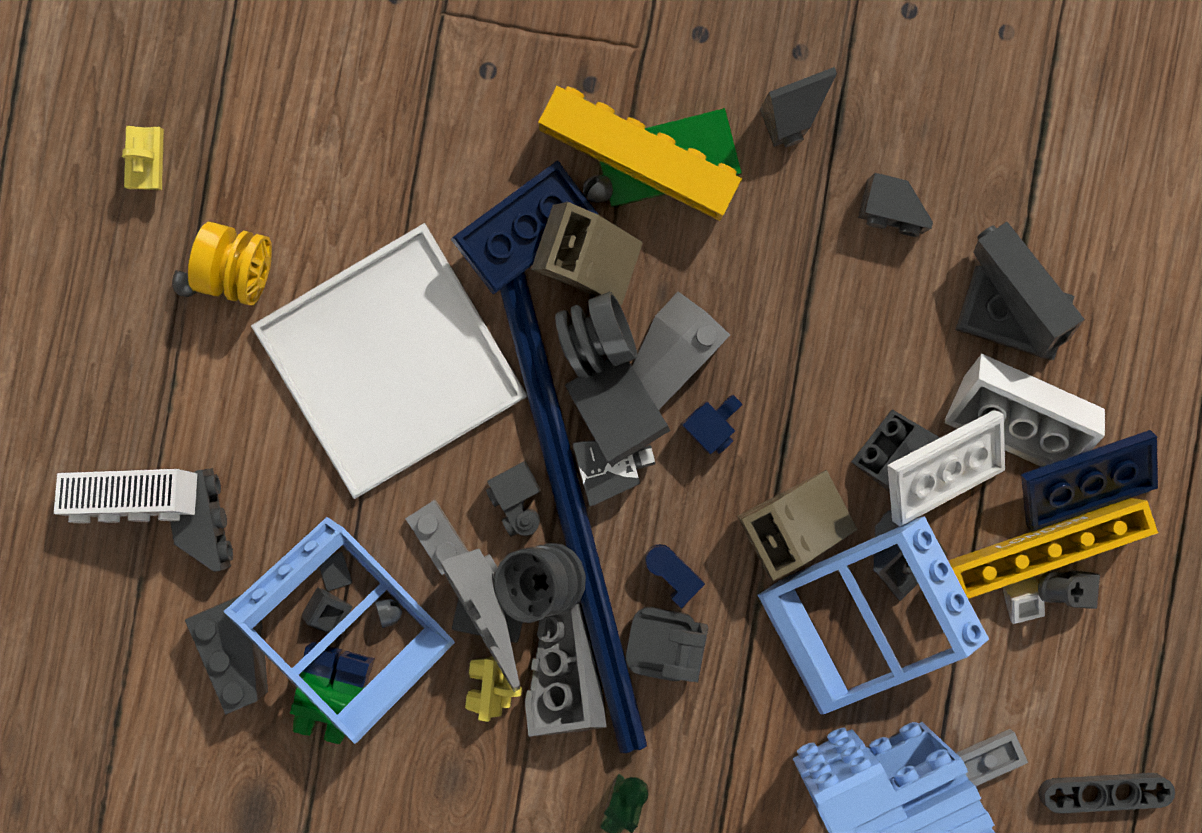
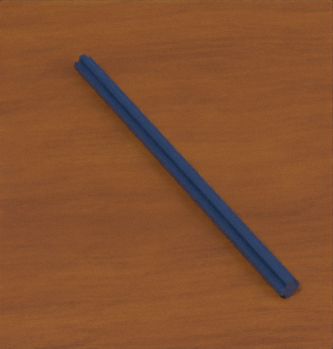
(573, 513)

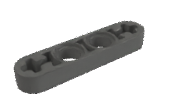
(1106, 797)

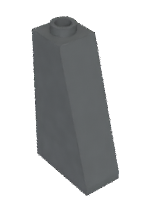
(1027, 289)

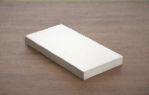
(946, 467)

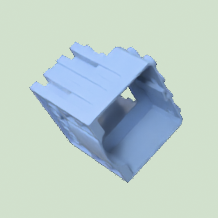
(893, 786)

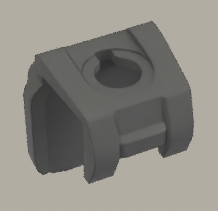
(666, 645)

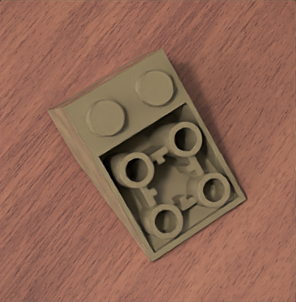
(586, 251)
(797, 525)

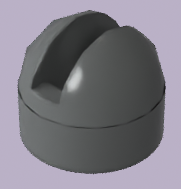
(598, 188)
(181, 285)
(388, 612)

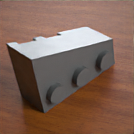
(229, 657)

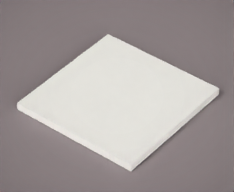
(389, 361)

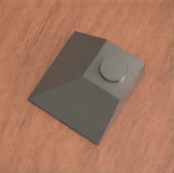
(792, 108)
(891, 563)

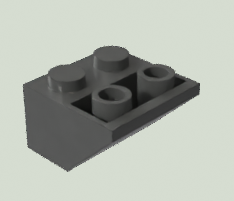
(891, 441)

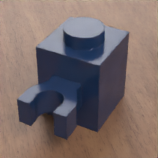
(710, 426)

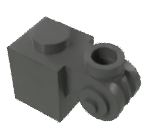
(510, 492)

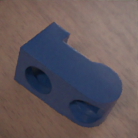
(665, 563)

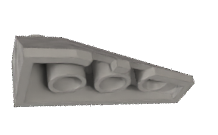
(676, 347)
(474, 583)
(565, 680)

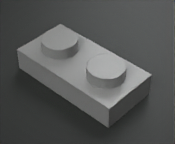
(436, 534)
(993, 757)

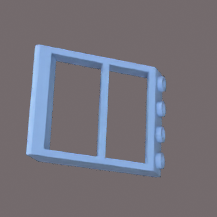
(935, 580)
(394, 679)

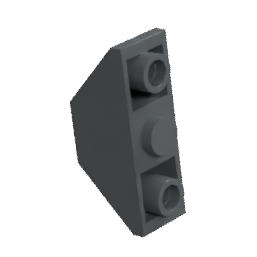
(204, 532)

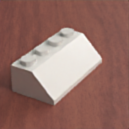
(1039, 419)

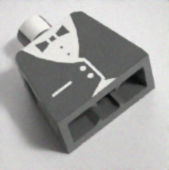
(600, 478)

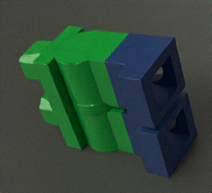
(350, 680)

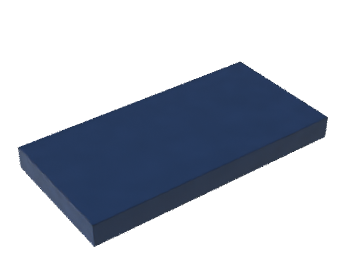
(509, 234)
(1090, 480)

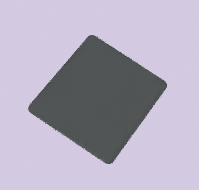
(335, 572)

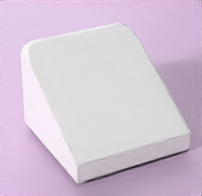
(1023, 601)

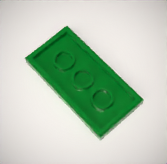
(704, 132)

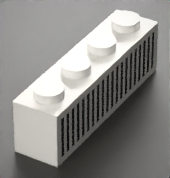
(126, 493)

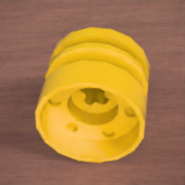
(229, 263)

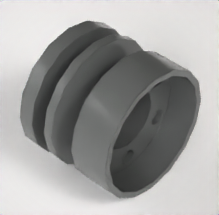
(589, 338)
(539, 582)

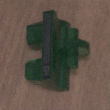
(624, 804)

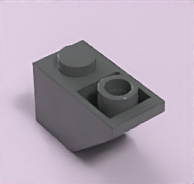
(893, 204)

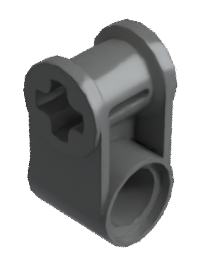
(1073, 588)

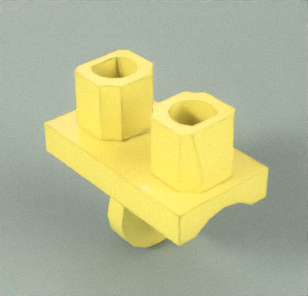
(143, 158)
(495, 690)

